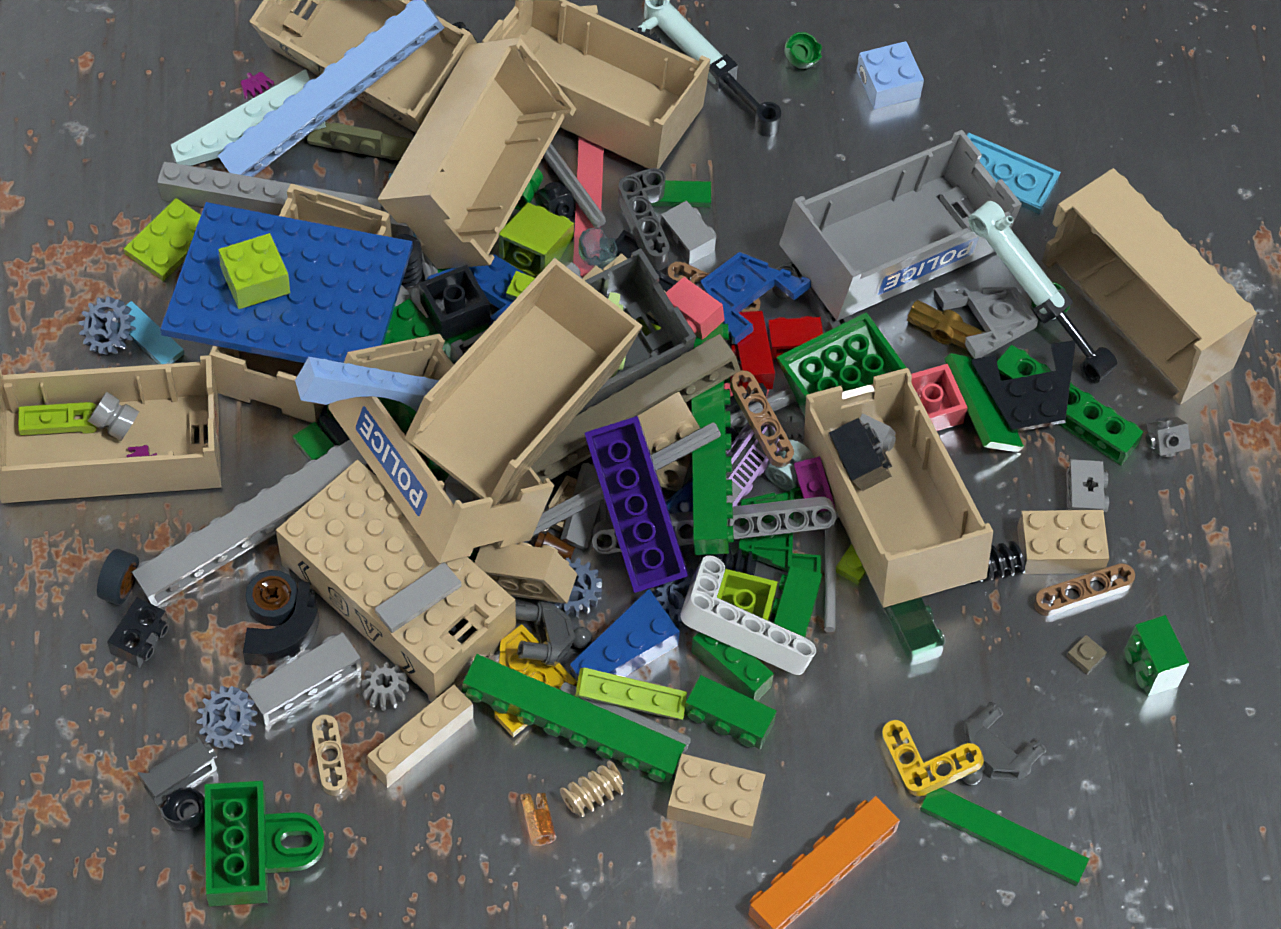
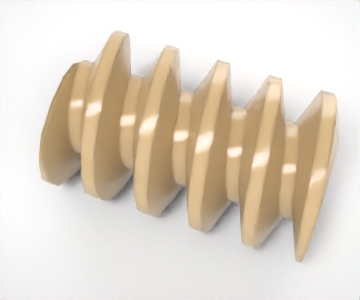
(593, 789)

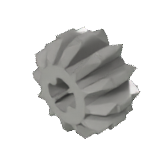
(392, 679)

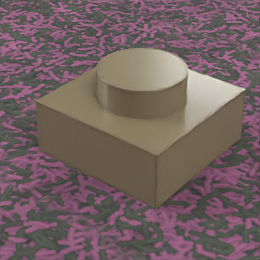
(1086, 654)

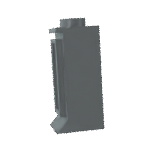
(179, 771)

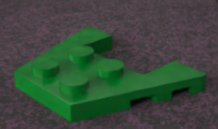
(777, 548)

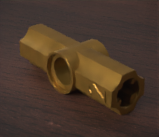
(944, 325)

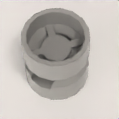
(113, 416)

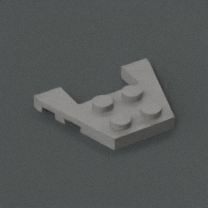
(998, 309)

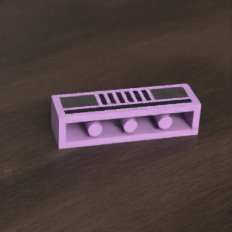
(747, 460)

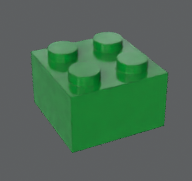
(1156, 655)

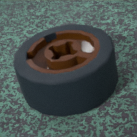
(117, 577)
(271, 611)

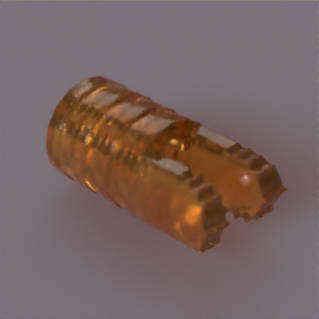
(538, 821)

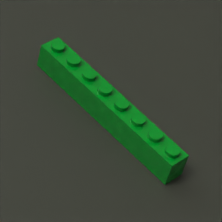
(572, 718)

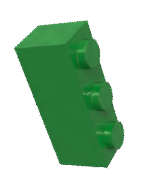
(797, 600)
(733, 666)
(730, 712)

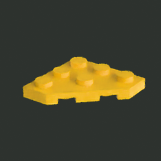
(551, 675)

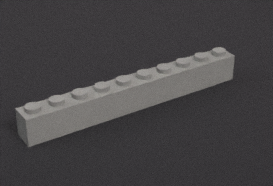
(202, 185)
(241, 528)

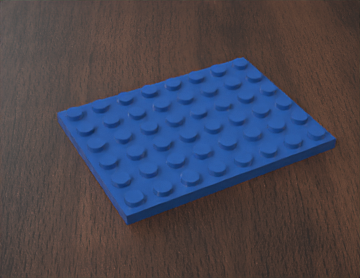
(337, 299)

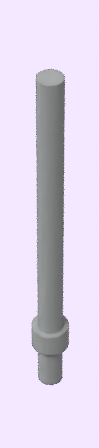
(830, 576)

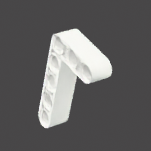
(738, 627)

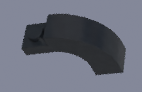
(284, 642)

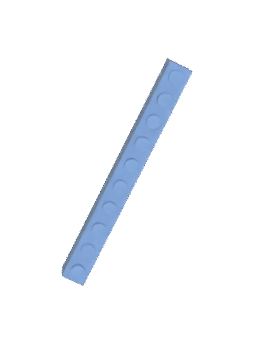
(332, 89)

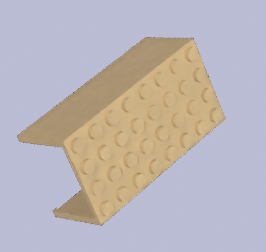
(522, 382)

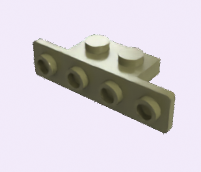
(360, 141)

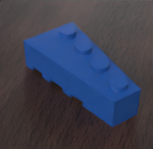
(631, 641)

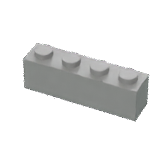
(304, 678)

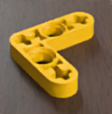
(919, 769)

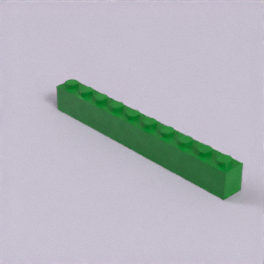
(711, 467)

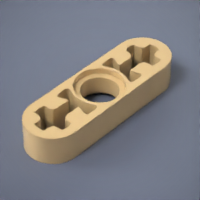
(329, 765)

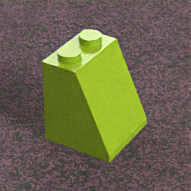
(534, 239)

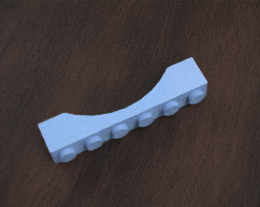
(332, 381)

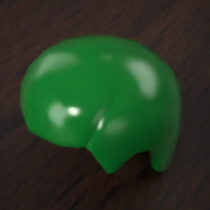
(802, 50)

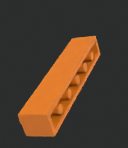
(823, 866)

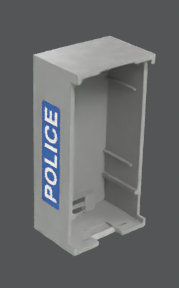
(893, 226)

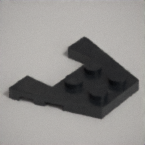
(1031, 399)

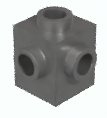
(1168, 436)

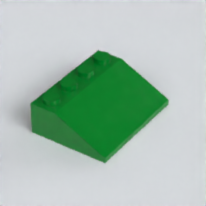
(841, 357)

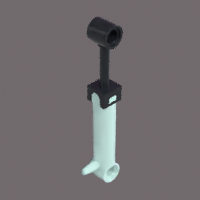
(722, 68)
(992, 224)

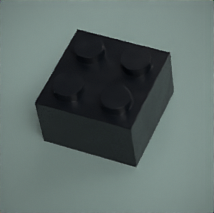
(454, 302)
(860, 454)

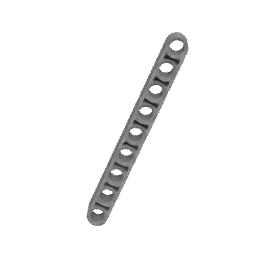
(753, 528)

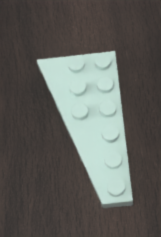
(212, 138)

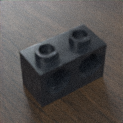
(132, 630)

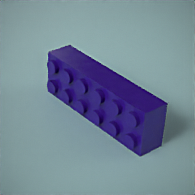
(636, 504)

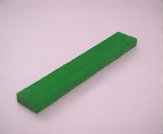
(1005, 835)

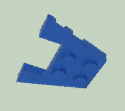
(494, 282)
(742, 282)

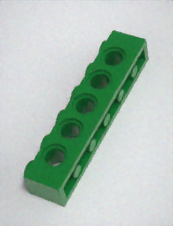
(1092, 431)

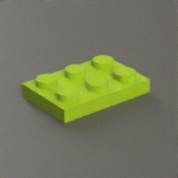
(165, 240)

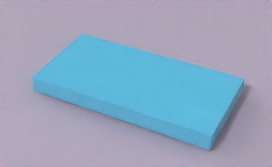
(1025, 177)

